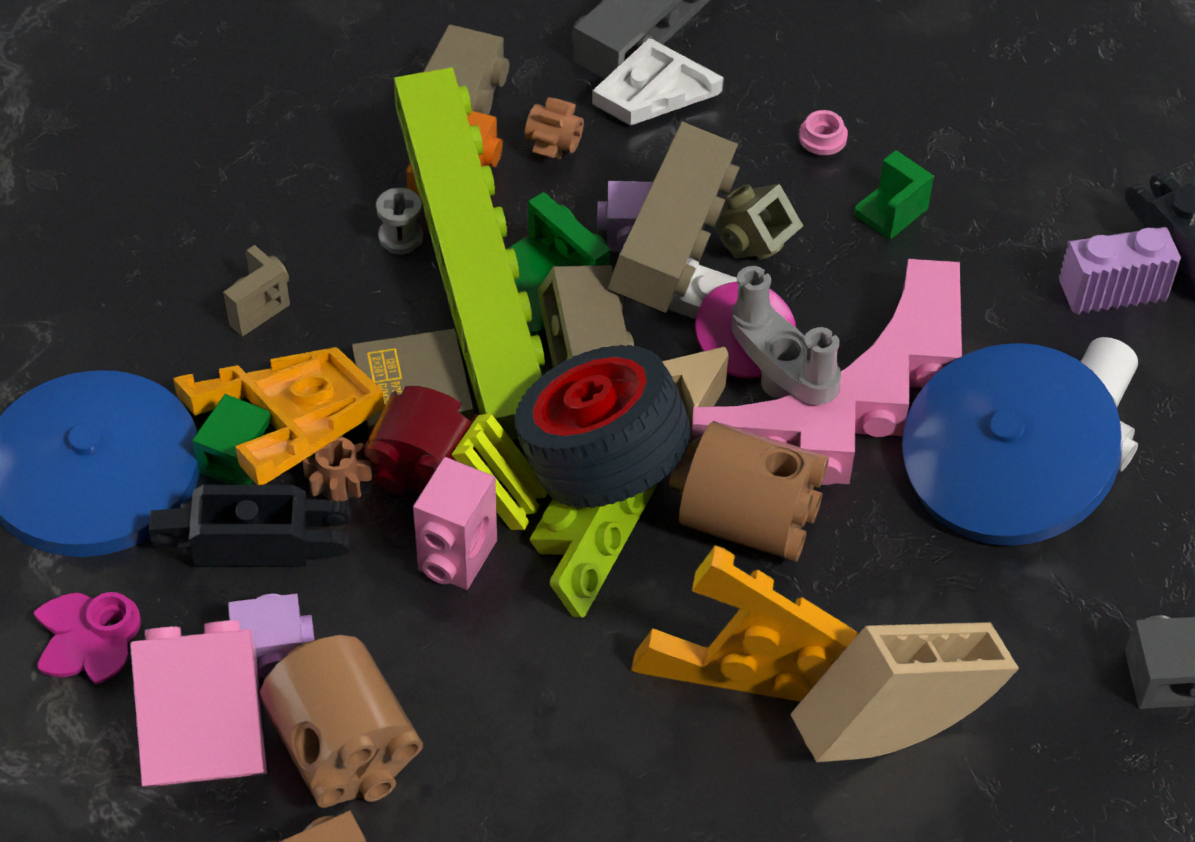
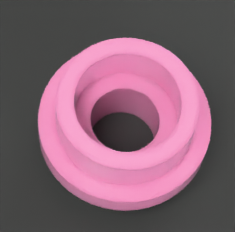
(823, 133)

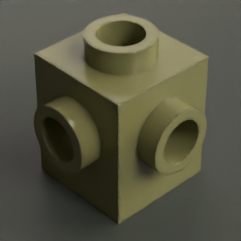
(757, 221)

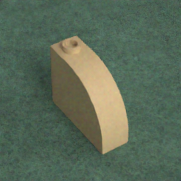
(901, 688)

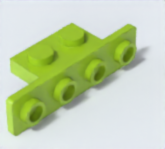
(589, 544)

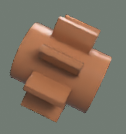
(554, 128)
(338, 470)

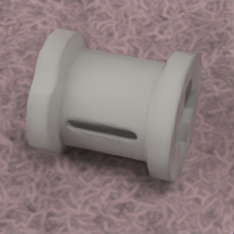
(388, 212)

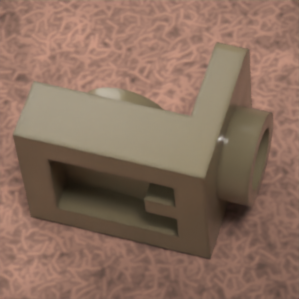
(259, 294)

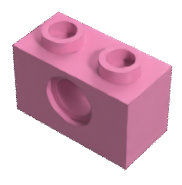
(455, 523)

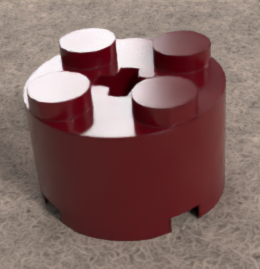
(414, 438)

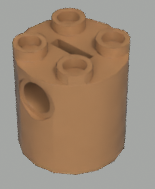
(749, 489)
(339, 720)

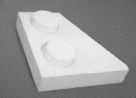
(654, 83)

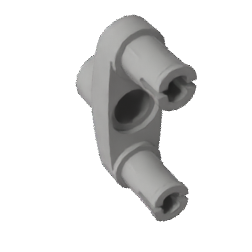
(786, 357)

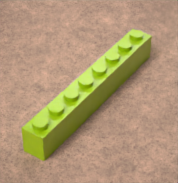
(469, 242)

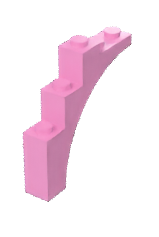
(875, 386)

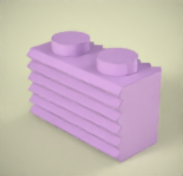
(1119, 269)

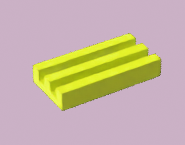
(506, 465)

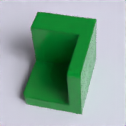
(900, 197)
(226, 427)

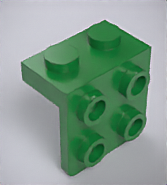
(551, 242)

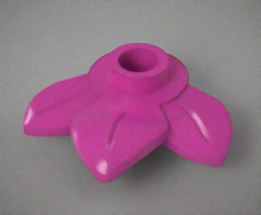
(82, 637)

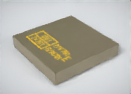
(417, 360)

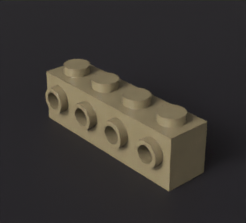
(673, 218)

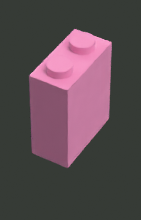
(198, 705)

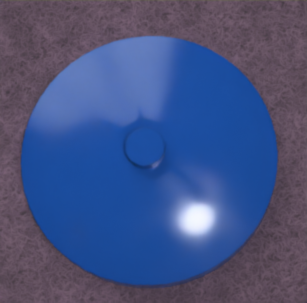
(1012, 444)
(92, 461)

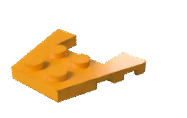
(309, 400)
(764, 648)

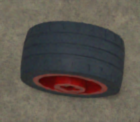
(603, 426)

